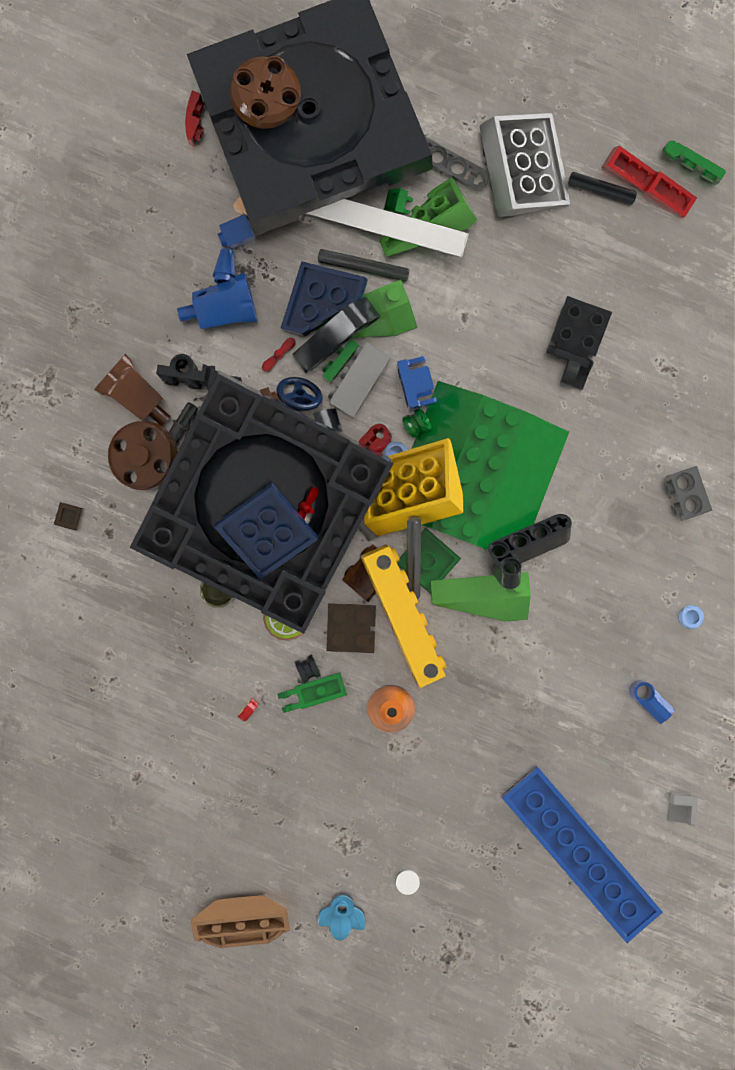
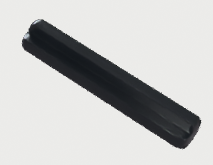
(602, 187)

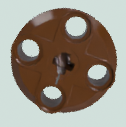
(265, 92)
(141, 454)

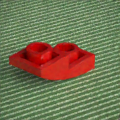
(193, 124)

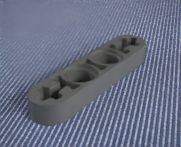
(450, 158)

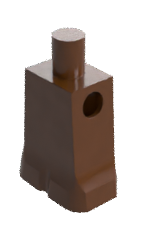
(132, 391)

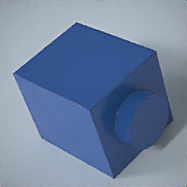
(236, 233)

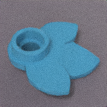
(341, 920)

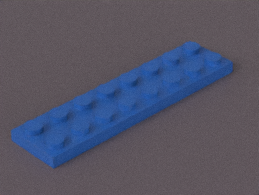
(582, 854)

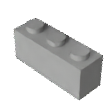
(358, 380)

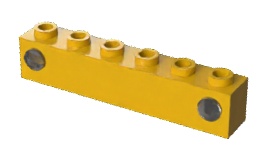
(403, 615)

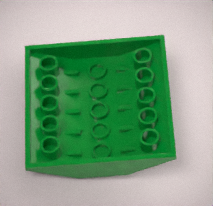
(500, 459)

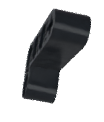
(335, 334)
(510, 551)

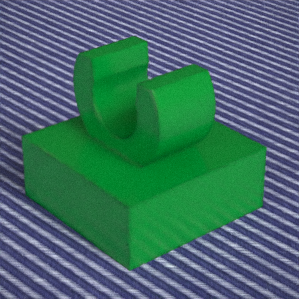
(396, 201)

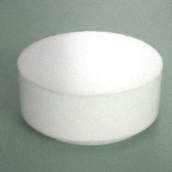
(407, 882)

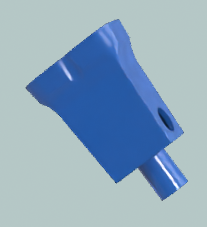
(221, 304)

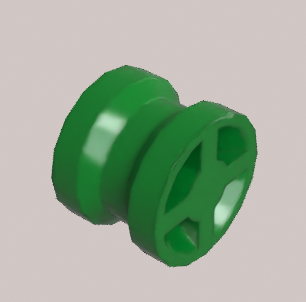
(416, 423)

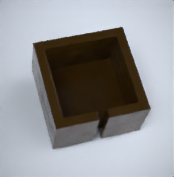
(350, 628)

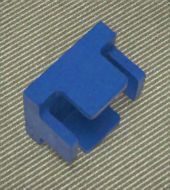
(415, 383)

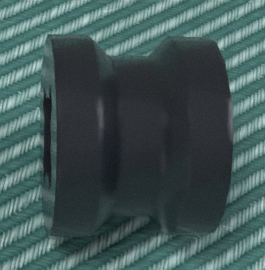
(307, 668)

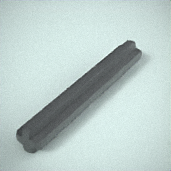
(363, 265)
(414, 554)

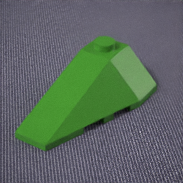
(444, 208)
(394, 312)
(483, 597)

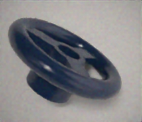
(299, 398)

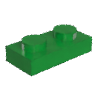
(345, 353)

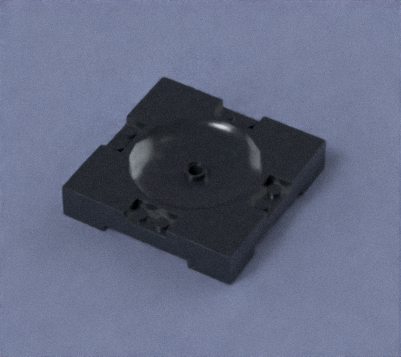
(351, 143)
(231, 454)

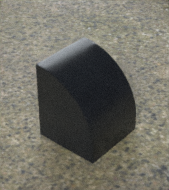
(328, 418)

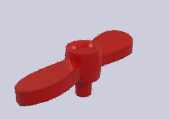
(288, 344)
(305, 507)

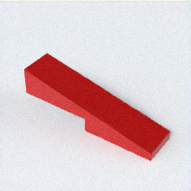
(648, 181)

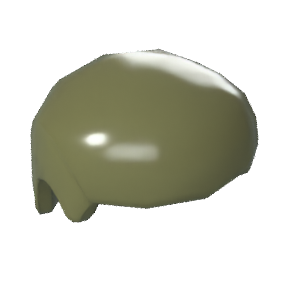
(213, 596)

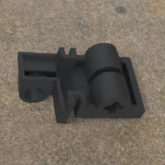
(578, 336)
(193, 378)

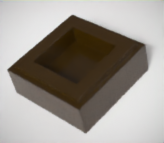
(68, 516)

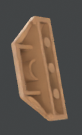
(240, 922)

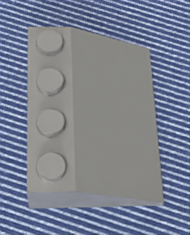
(524, 163)

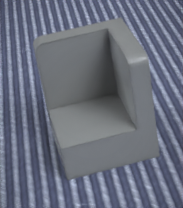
(682, 808)

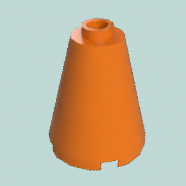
(391, 697)

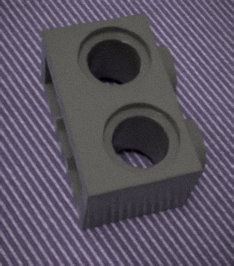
(694, 491)

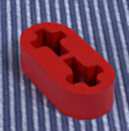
(371, 440)

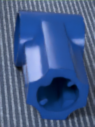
(652, 702)

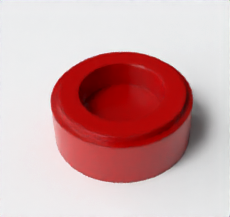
(247, 710)

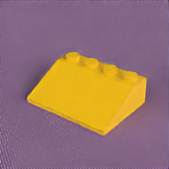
(419, 485)

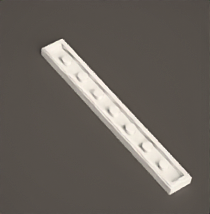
(394, 226)

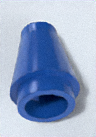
(224, 266)

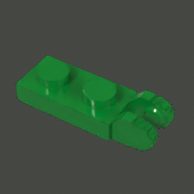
(694, 161)
(315, 692)

